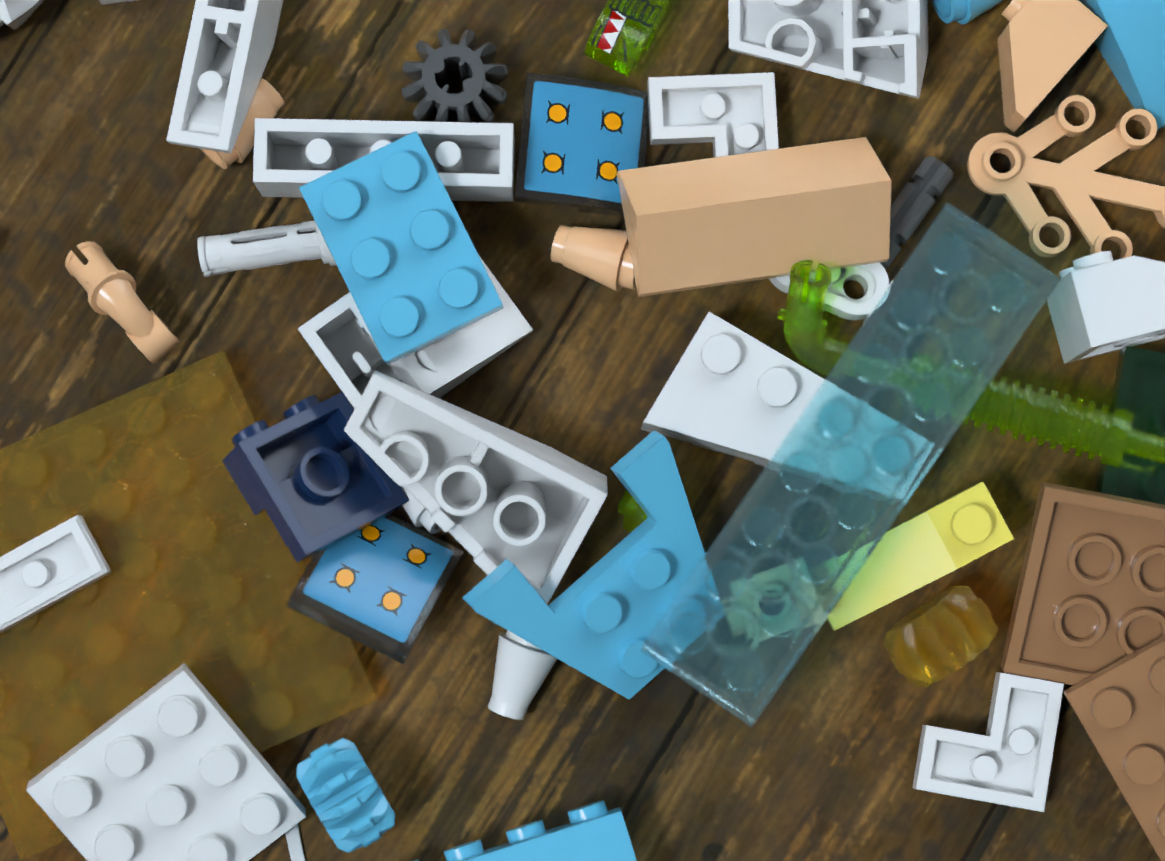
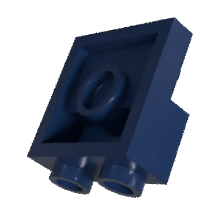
(311, 476)

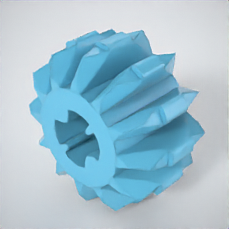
(345, 795)

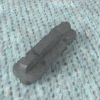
(915, 202)

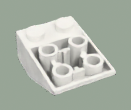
(351, 355)

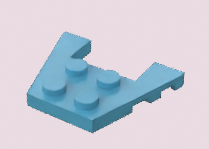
(620, 599)

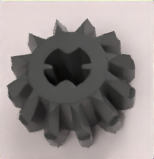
(454, 58)

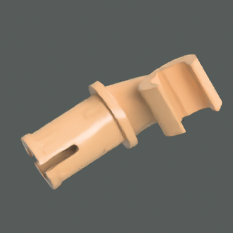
(114, 294)

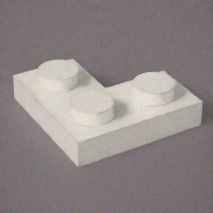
(723, 109)
(1009, 762)

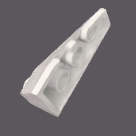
(481, 480)

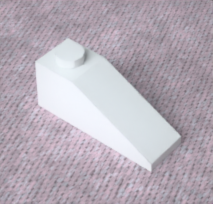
(222, 70)

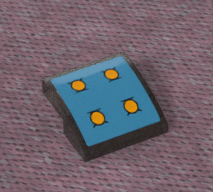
(578, 140)
(378, 585)

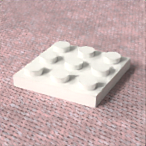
(167, 783)

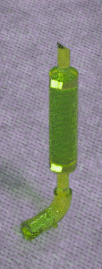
(999, 404)

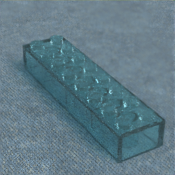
(849, 463)

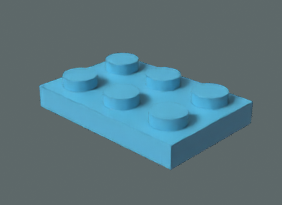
(401, 248)

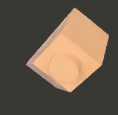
(1039, 50)

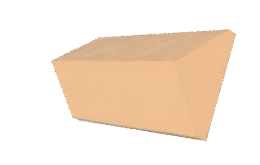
(755, 215)

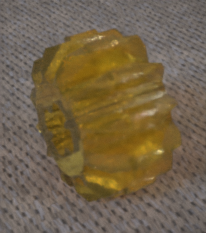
(940, 636)

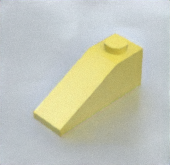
(923, 552)

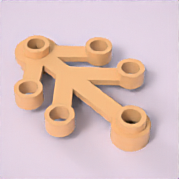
(1071, 180)

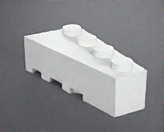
(732, 394)

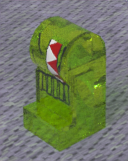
(625, 32)

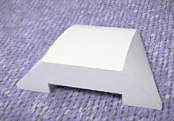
(850, 40)

